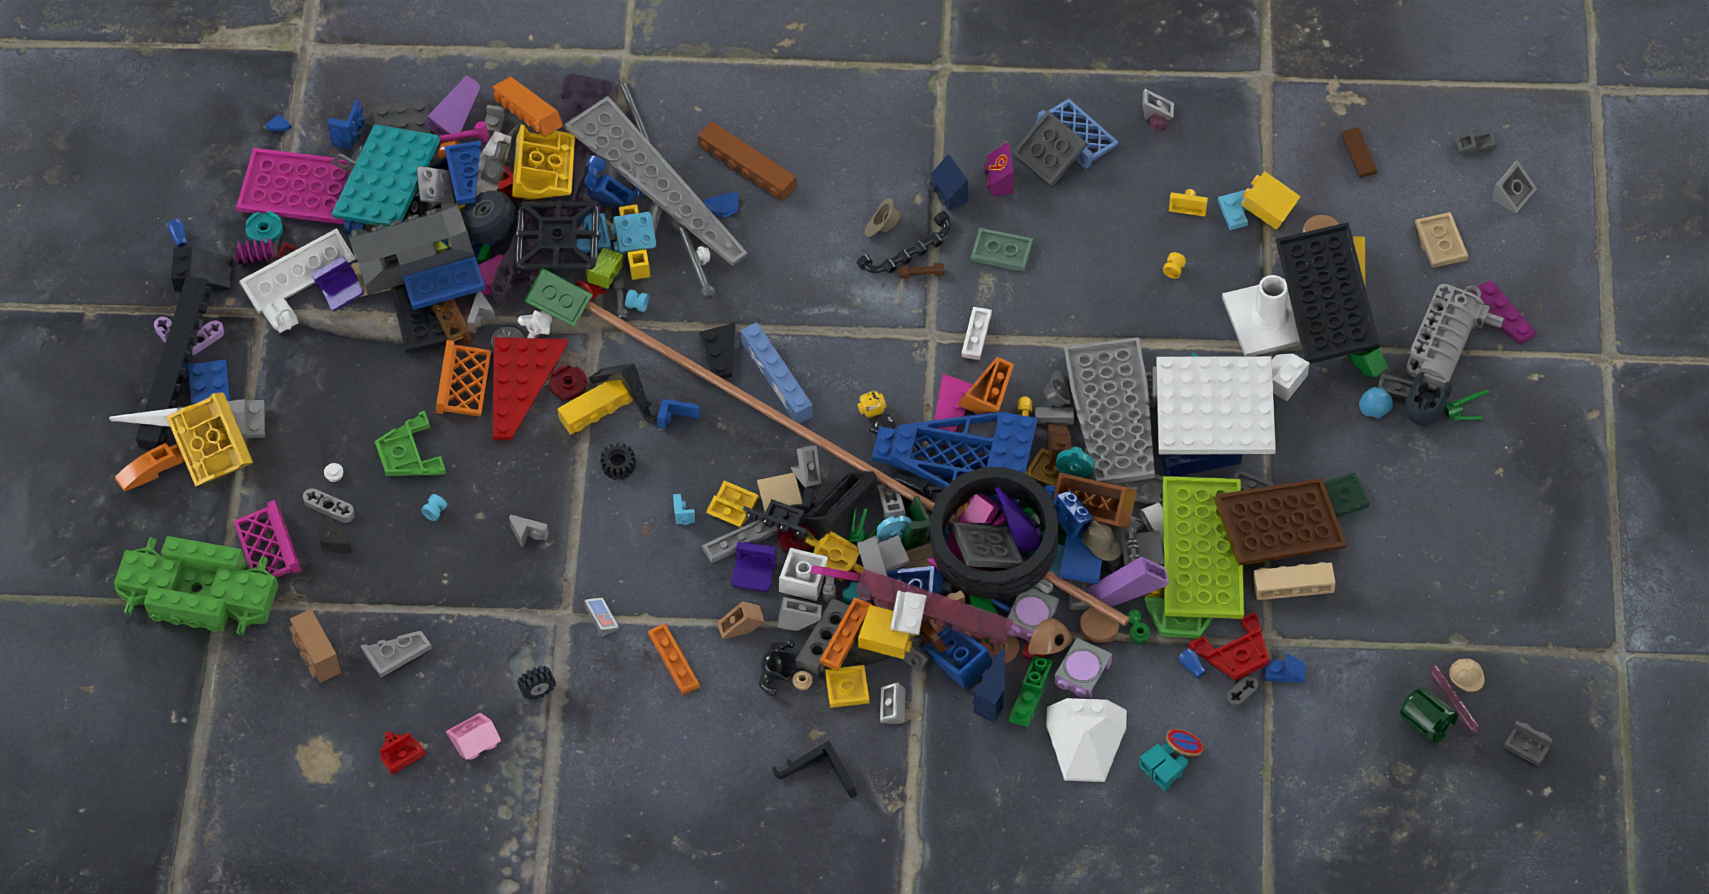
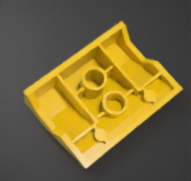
(543, 164)
(209, 439)

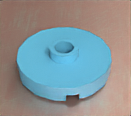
(892, 527)

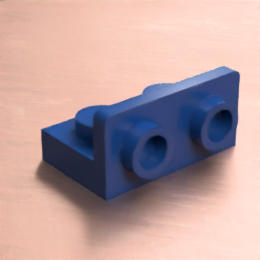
(1071, 513)

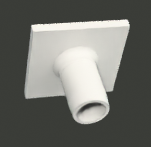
(1262, 316)

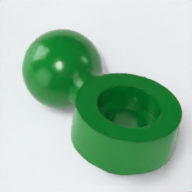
(1135, 618)

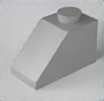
(798, 614)

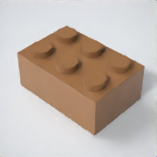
(314, 646)

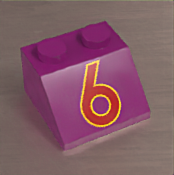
(999, 171)

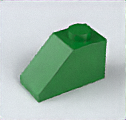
(1369, 362)

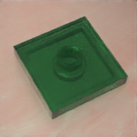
(1346, 494)

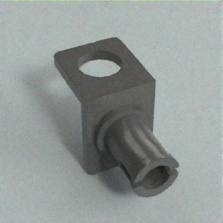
(351, 162)
(496, 162)

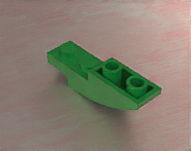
(1031, 691)

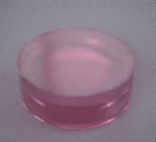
(1158, 123)

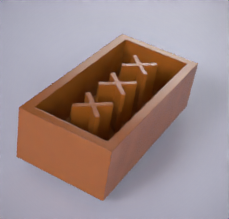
(1102, 500)

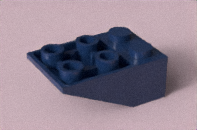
(989, 695)

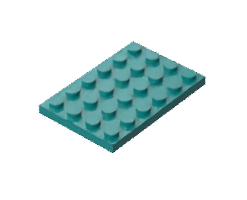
(385, 176)

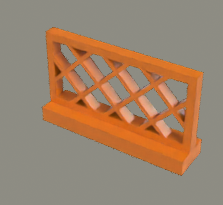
(448, 372)

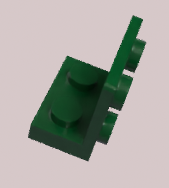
(919, 529)

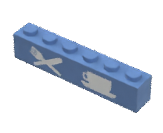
(776, 373)

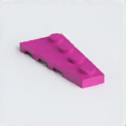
(950, 394)

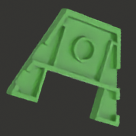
(400, 453)

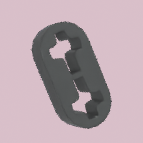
(1245, 695)

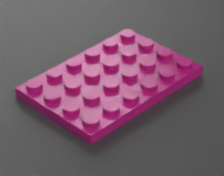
(292, 185)

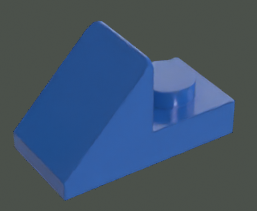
(1285, 671)

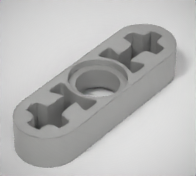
(332, 512)

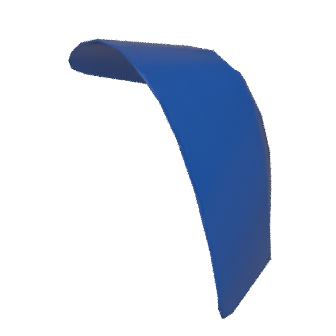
(723, 204)

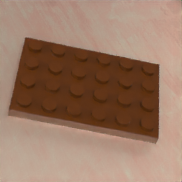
(1280, 521)

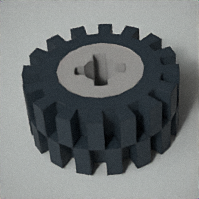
(536, 682)

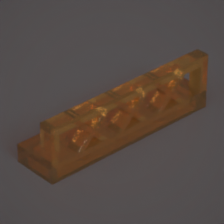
(456, 321)

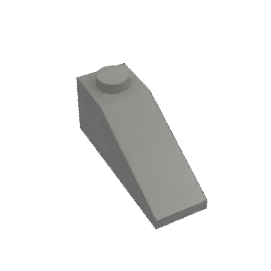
(891, 502)

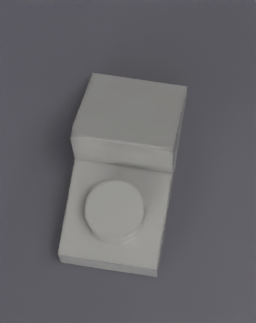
(1156, 105)
(480, 310)
(808, 468)
(524, 527)

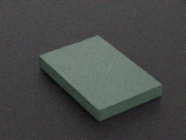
(1001, 249)

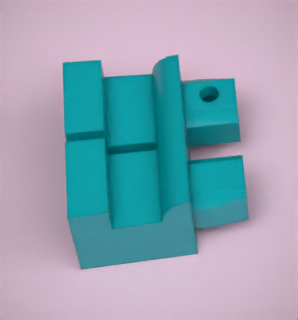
(1161, 766)

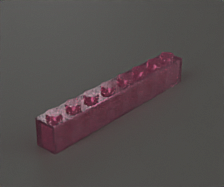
(938, 608)

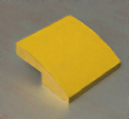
(729, 504)

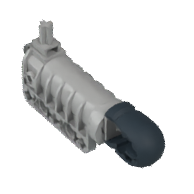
(1440, 353)

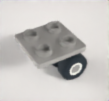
(434, 189)

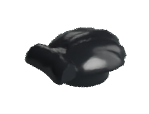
(882, 421)

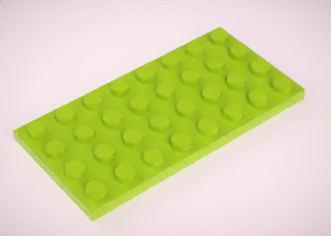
(1198, 552)

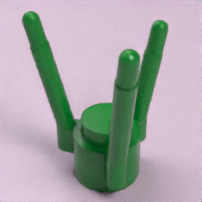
(1455, 408)
(860, 535)

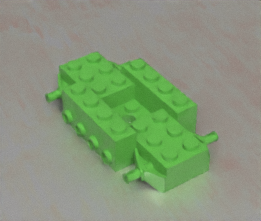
(168, 580)

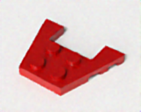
(1239, 656)

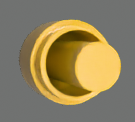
(1024, 406)

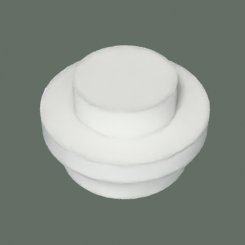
(703, 255)
(333, 472)

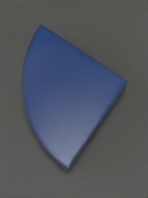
(278, 124)

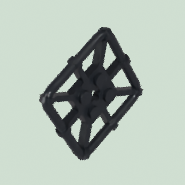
(565, 243)

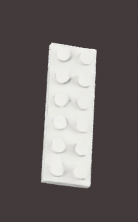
(294, 270)

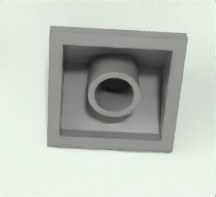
(1514, 188)
(893, 554)

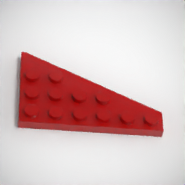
(519, 375)

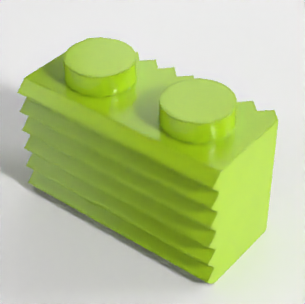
(606, 269)

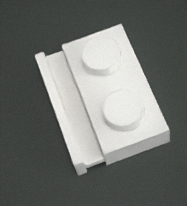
(908, 612)

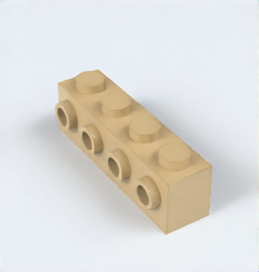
(1294, 581)

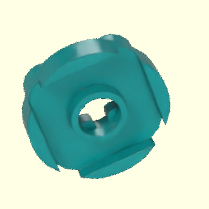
(259, 220)
(1075, 463)

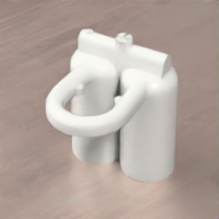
(280, 315)

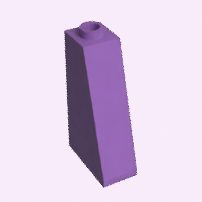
(454, 109)
(1130, 582)

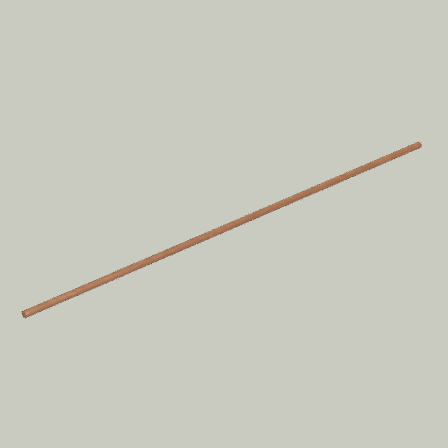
(825, 444)

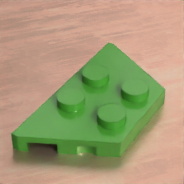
(1173, 625)

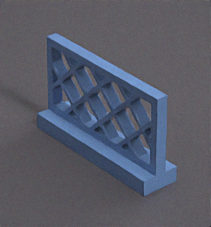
(1086, 156)

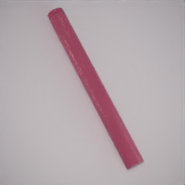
(1454, 698)

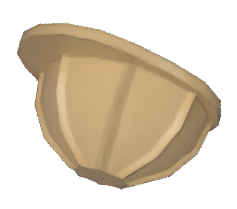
(1467, 675)

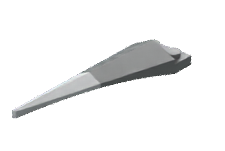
(248, 416)

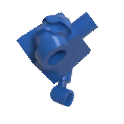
(605, 188)

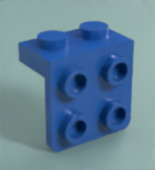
(346, 133)

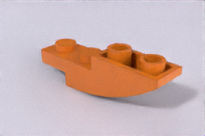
(148, 466)

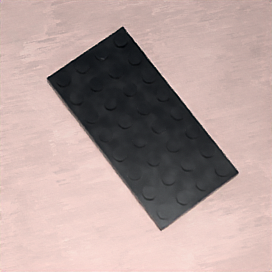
(1327, 293)

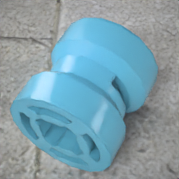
(636, 300)
(434, 507)

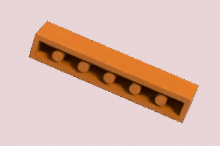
(527, 106)

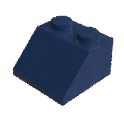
(949, 184)

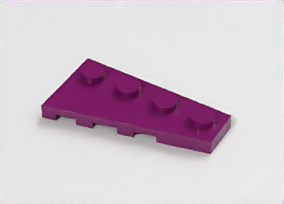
(1513, 324)

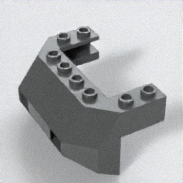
(412, 244)

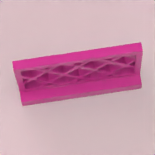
(280, 533)

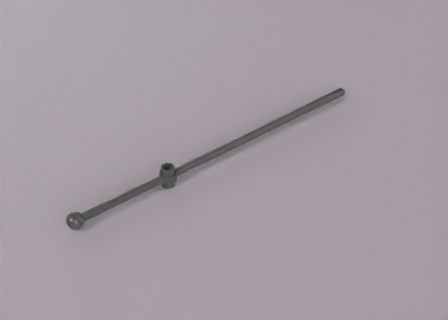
(707, 291)

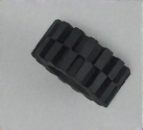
(618, 470)

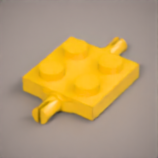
(840, 552)

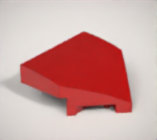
(400, 751)

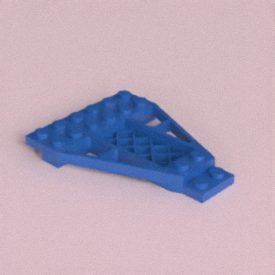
(1007, 448)

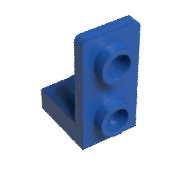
(671, 407)

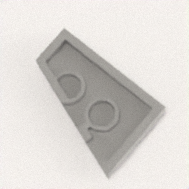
(392, 654)

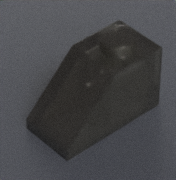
(863, 656)

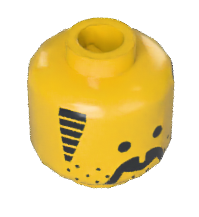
(871, 404)

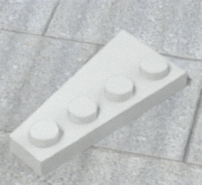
(489, 150)

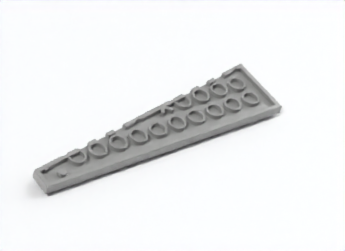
(626, 150)

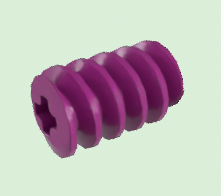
(255, 250)

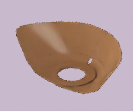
(1044, 637)

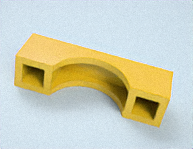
(637, 259)

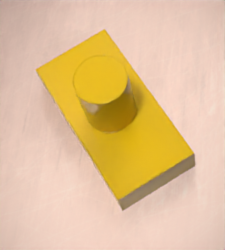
(1188, 203)

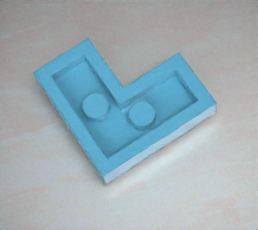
(1232, 210)

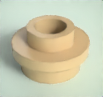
(802, 685)

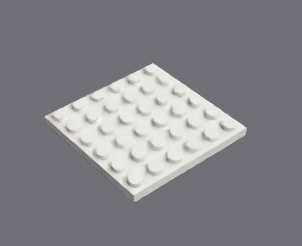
(1215, 405)

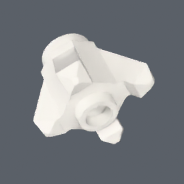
(536, 323)

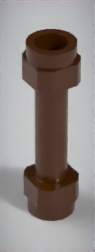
(905, 272)

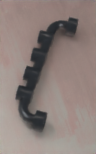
(904, 255)

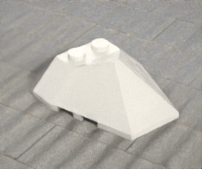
(1085, 736)

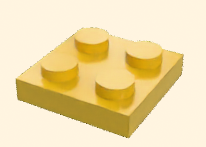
(847, 686)

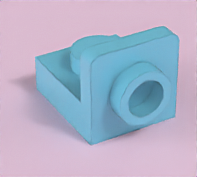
(682, 515)

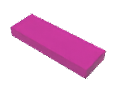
(835, 573)

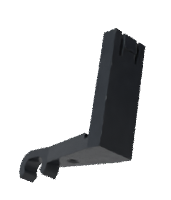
(631, 381)
(815, 756)

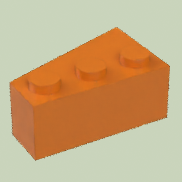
(989, 389)

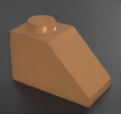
(740, 620)

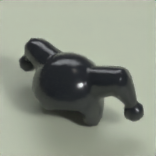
(777, 665)

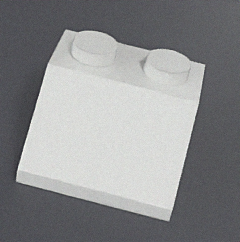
(1288, 374)
(796, 574)

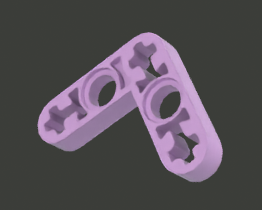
(214, 336)

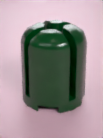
(1428, 714)

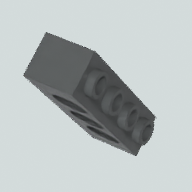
(806, 659)

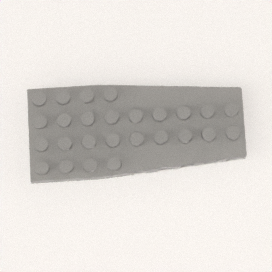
(1113, 408)

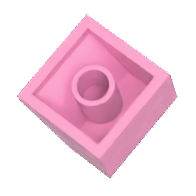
(474, 736)

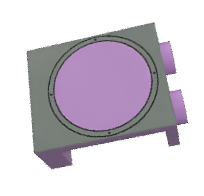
(1029, 611)
(1082, 668)

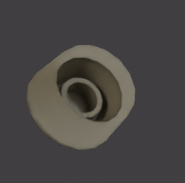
(884, 219)
(1101, 541)

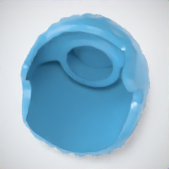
(1376, 402)

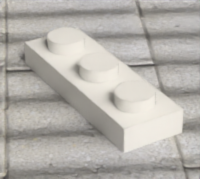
(976, 333)

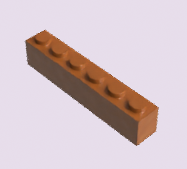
(747, 161)

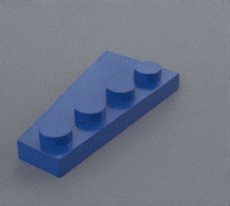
(464, 169)

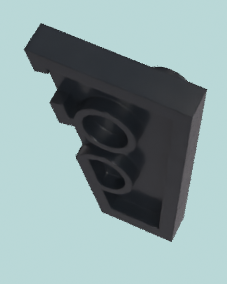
(719, 349)

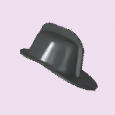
(1058, 390)

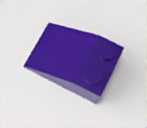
(1022, 528)

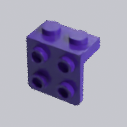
(338, 283)
(754, 566)

